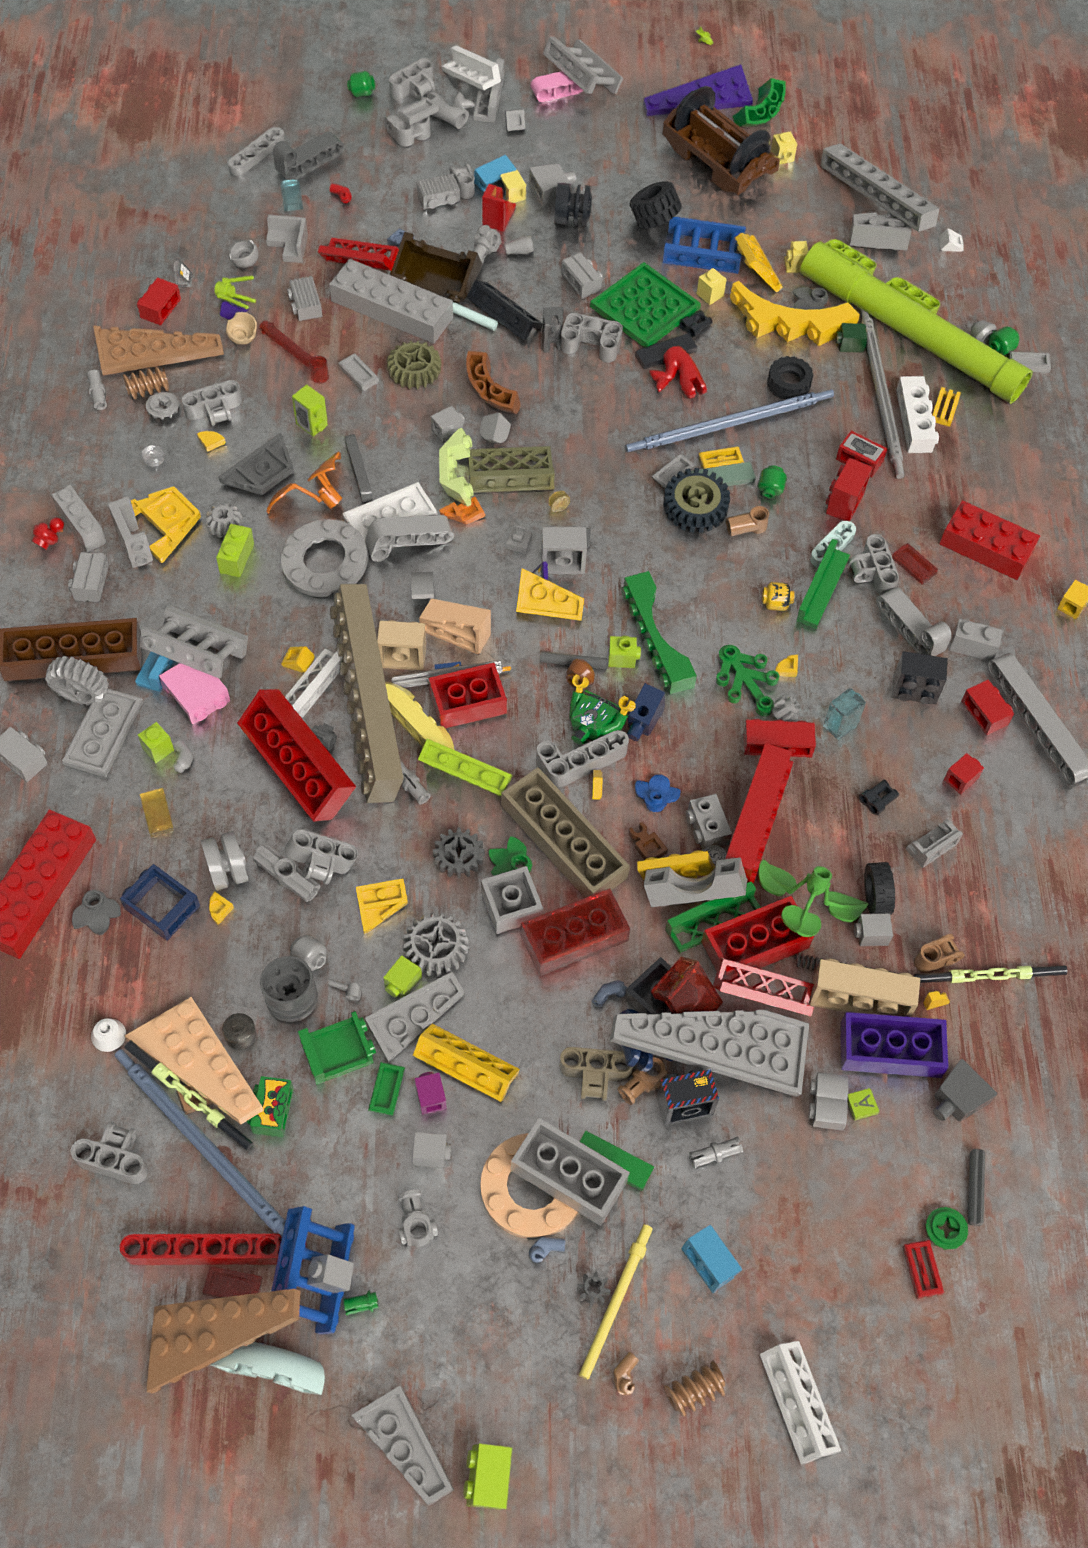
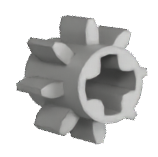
(786, 709)

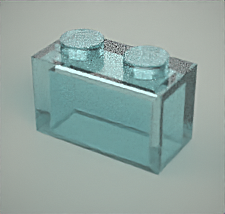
(844, 713)

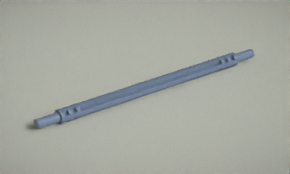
(729, 420)
(203, 1144)

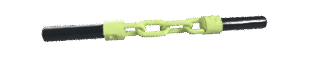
(1022, 972)
(213, 1116)

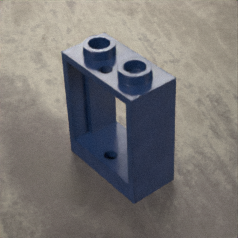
(176, 916)

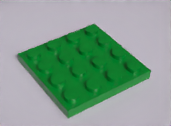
(645, 304)

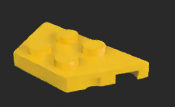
(757, 259)

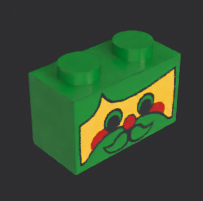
(275, 1098)

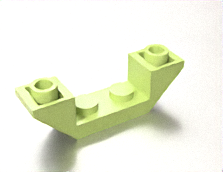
(454, 449)

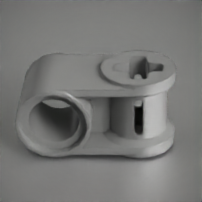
(465, 180)

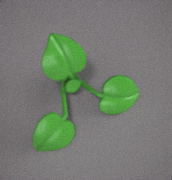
(801, 921)

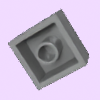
(564, 549)
(511, 899)

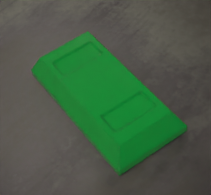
(386, 1088)

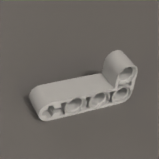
(406, 531)
(912, 623)
(611, 746)

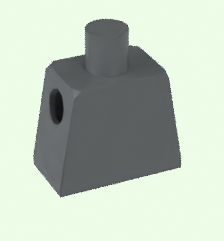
(962, 1093)

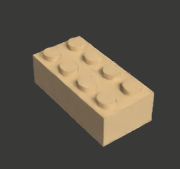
(864, 989)

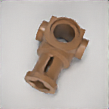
(642, 1082)

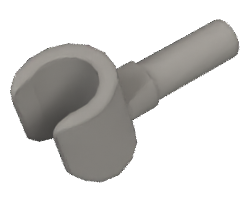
(353, 990)

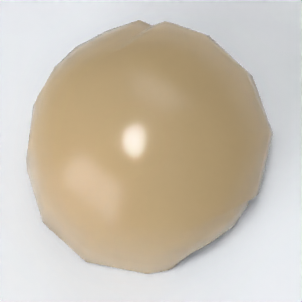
(241, 328)

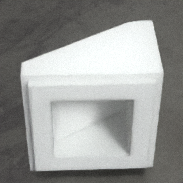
(950, 241)

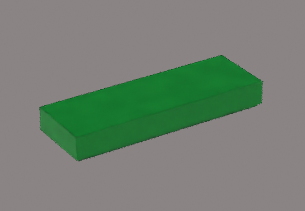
(639, 1170)

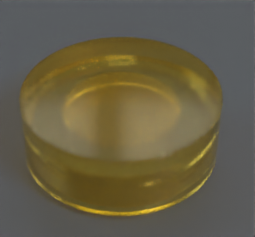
(559, 501)

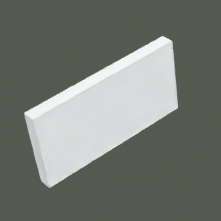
(402, 503)

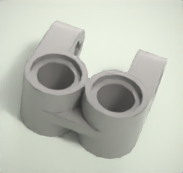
(406, 134)

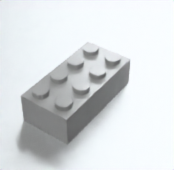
(569, 1171)

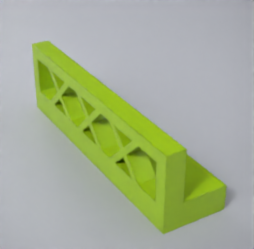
(464, 767)

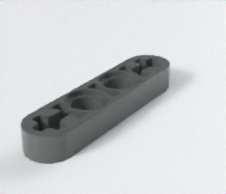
(358, 468)

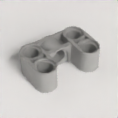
(594, 331)

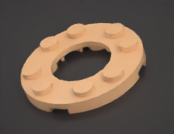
(505, 1211)

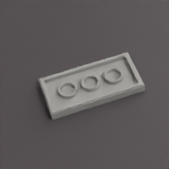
(102, 733)

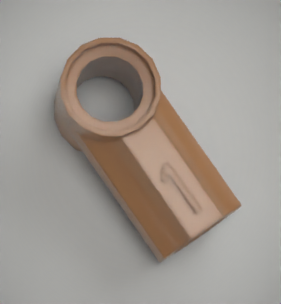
(754, 521)

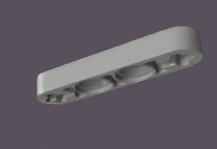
(240, 163)

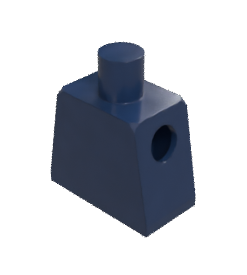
(647, 712)

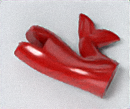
(690, 378)

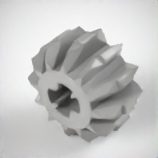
(221, 517)

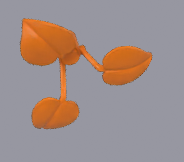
(326, 492)

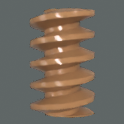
(146, 383)
(696, 1388)

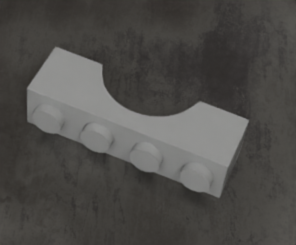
(668, 888)

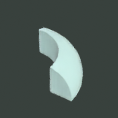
(277, 1363)

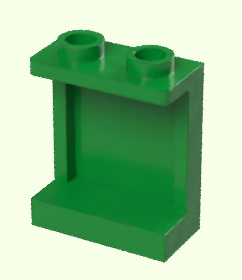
(337, 1048)

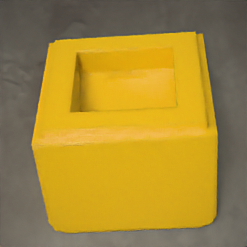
(298, 659)

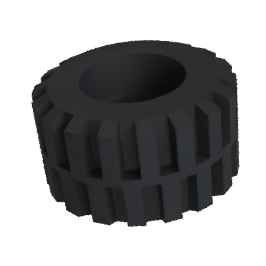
(655, 204)

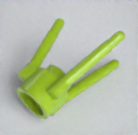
(226, 291)

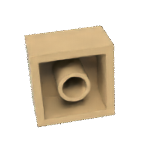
(402, 645)

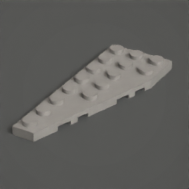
(737, 1044)

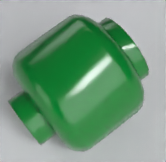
(361, 84)
(1004, 340)
(772, 481)

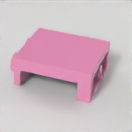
(195, 691)

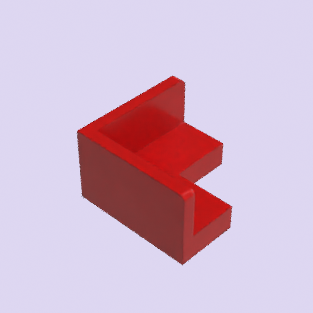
(495, 210)

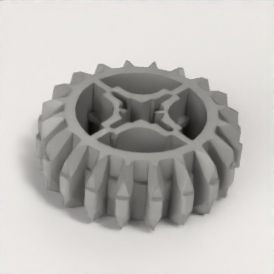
(76, 680)
(417, 938)

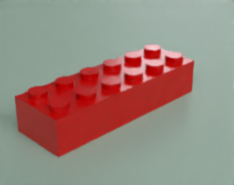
(296, 755)
(760, 808)
(40, 878)

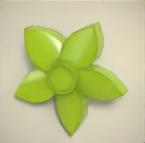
(705, 36)

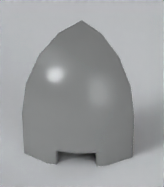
(495, 428)

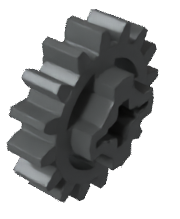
(470, 848)

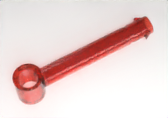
(317, 364)

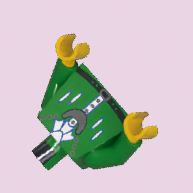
(594, 715)

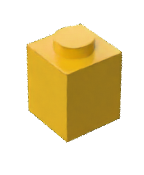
(1074, 599)

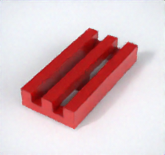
(928, 1292)

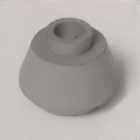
(982, 330)

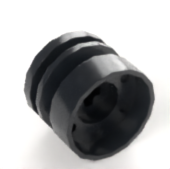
(572, 204)

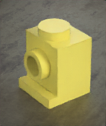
(795, 256)

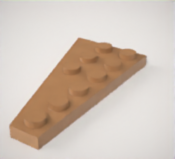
(148, 348)
(205, 1331)

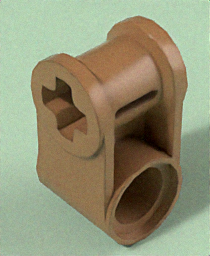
(941, 951)

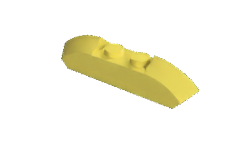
(413, 718)

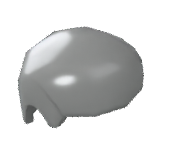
(244, 254)

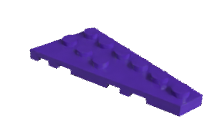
(729, 88)

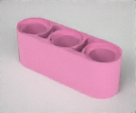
(554, 87)

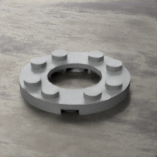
(315, 532)

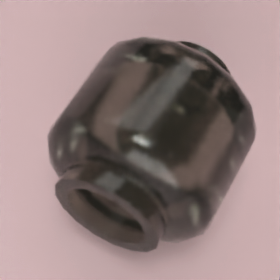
(239, 1031)

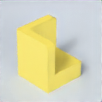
(514, 186)

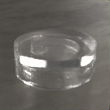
(153, 455)

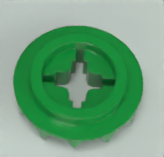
(955, 1221)

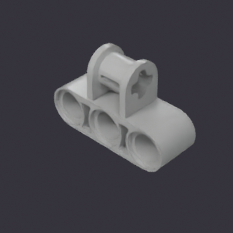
(413, 80)
(213, 402)
(875, 565)
(321, 854)
(114, 1143)

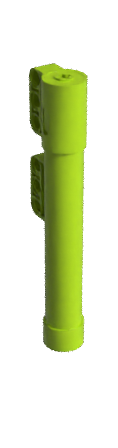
(912, 314)

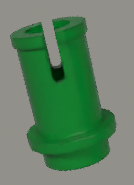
(361, 1303)

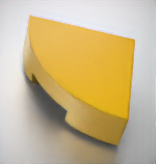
(210, 440)
(788, 666)
(597, 784)
(219, 907)
(935, 1000)

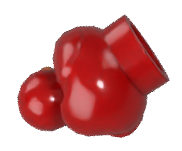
(47, 536)

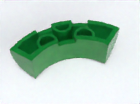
(769, 100)

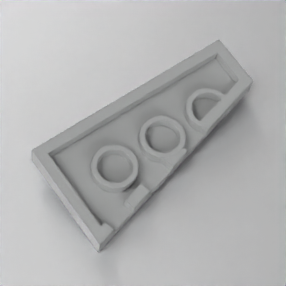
(410, 1016)
(399, 1434)

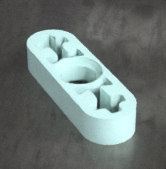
(834, 534)

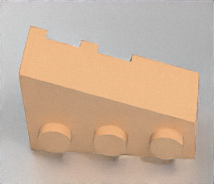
(457, 624)

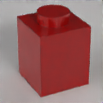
(963, 773)

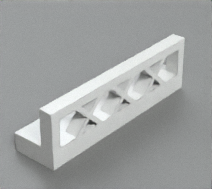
(472, 68)
(318, 685)
(796, 1402)

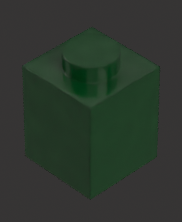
(852, 337)

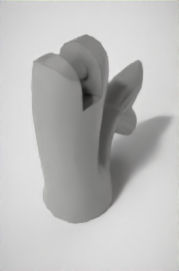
(455, 114)

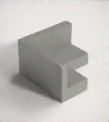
(290, 234)

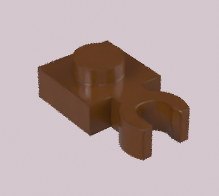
(647, 844)

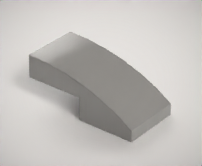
(422, 585)

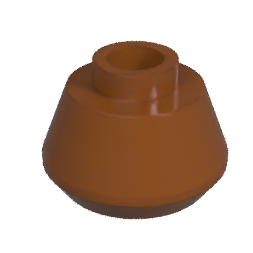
(581, 668)

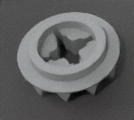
(166, 399)

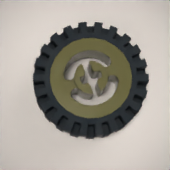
(696, 511)

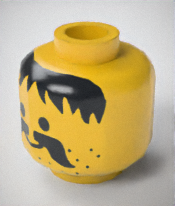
(777, 596)

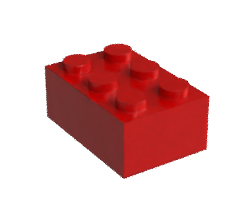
(468, 695)

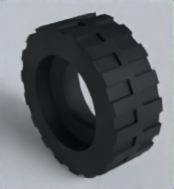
(794, 366)
(879, 888)

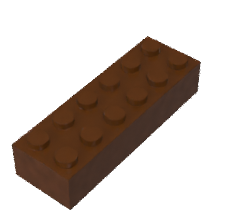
(103, 643)

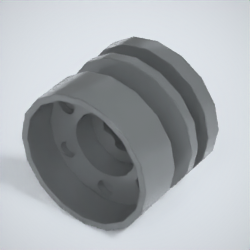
(292, 978)

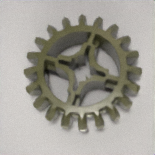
(414, 364)

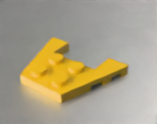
(170, 515)

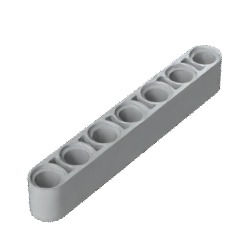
(1040, 717)

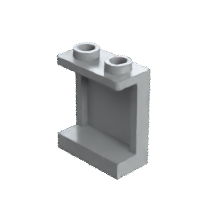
(124, 520)

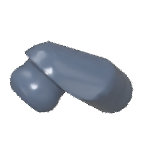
(616, 987)
(544, 1245)

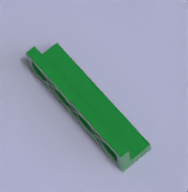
(822, 586)
(705, 913)

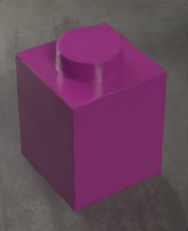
(430, 1093)

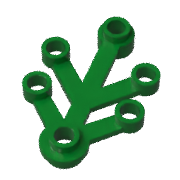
(746, 676)

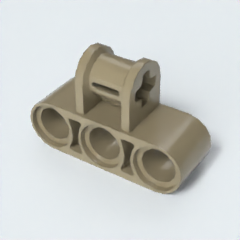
(594, 1079)

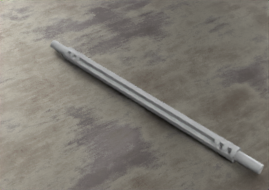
(883, 396)

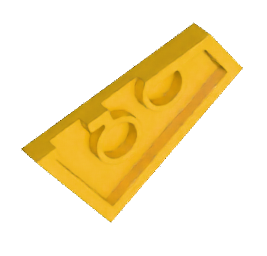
(546, 598)
(688, 865)

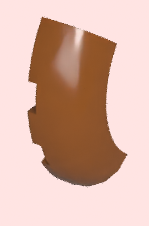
(492, 393)

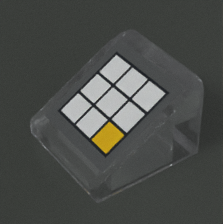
(182, 274)

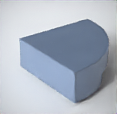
(395, 238)

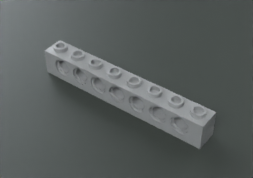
(880, 187)

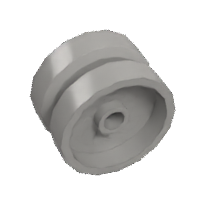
(225, 860)

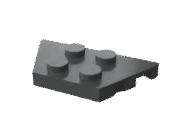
(261, 468)

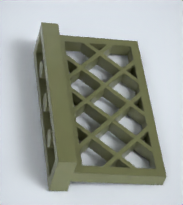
(511, 477)

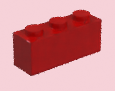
(792, 736)

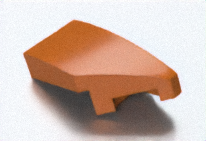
(463, 513)

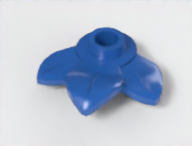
(657, 792)

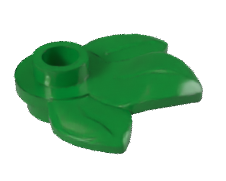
(507, 859)

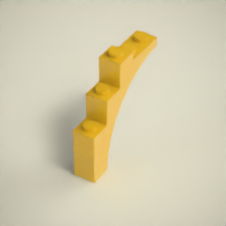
(790, 323)

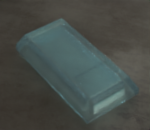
(291, 195)

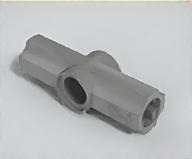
(275, 864)

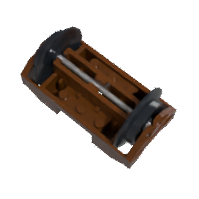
(732, 153)

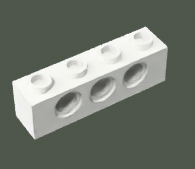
(916, 414)

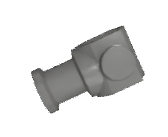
(486, 241)
(414, 1219)

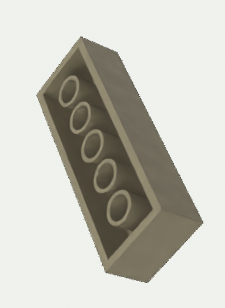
(564, 834)

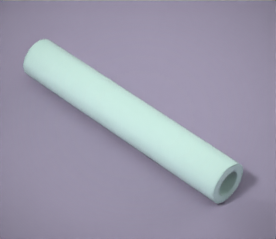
(474, 316)

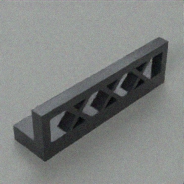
(503, 309)

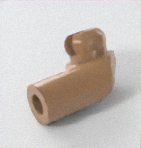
(622, 1374)

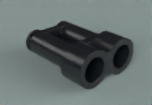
(691, 326)
(873, 801)

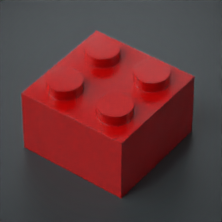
(848, 489)

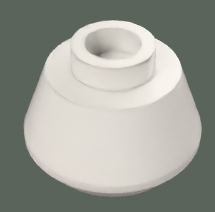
(108, 1035)

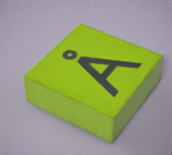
(862, 1104)

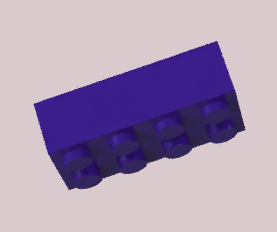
(894, 1045)

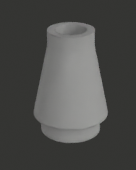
(521, 245)

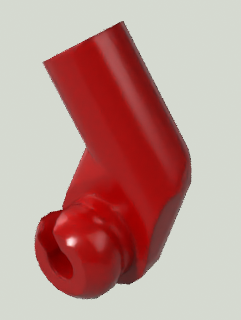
(343, 192)

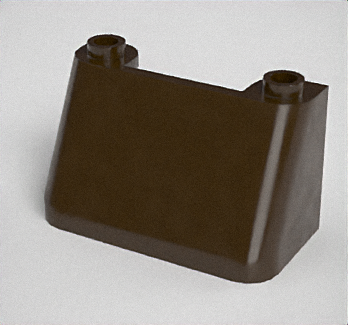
(436, 268)

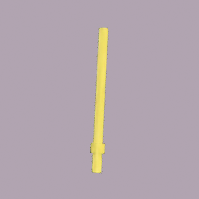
(636, 1253)

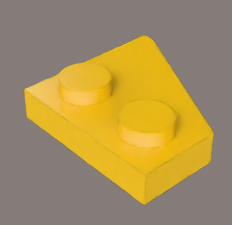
(380, 902)

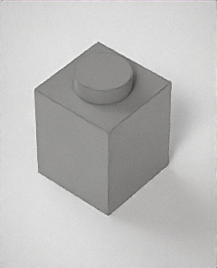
(446, 423)
(873, 930)
(431, 1150)
(330, 1273)

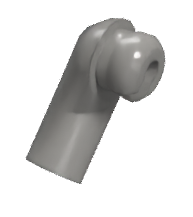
(184, 756)

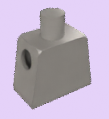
(545, 181)

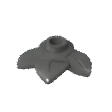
(810, 299)
(97, 915)

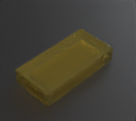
(157, 812)

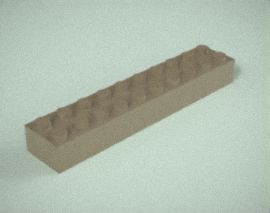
(366, 694)

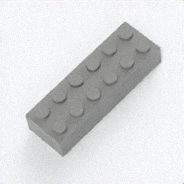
(391, 301)

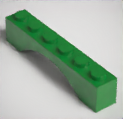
(674, 667)

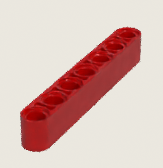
(200, 1254)

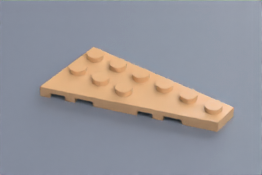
(197, 1057)

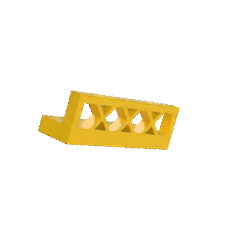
(464, 1063)

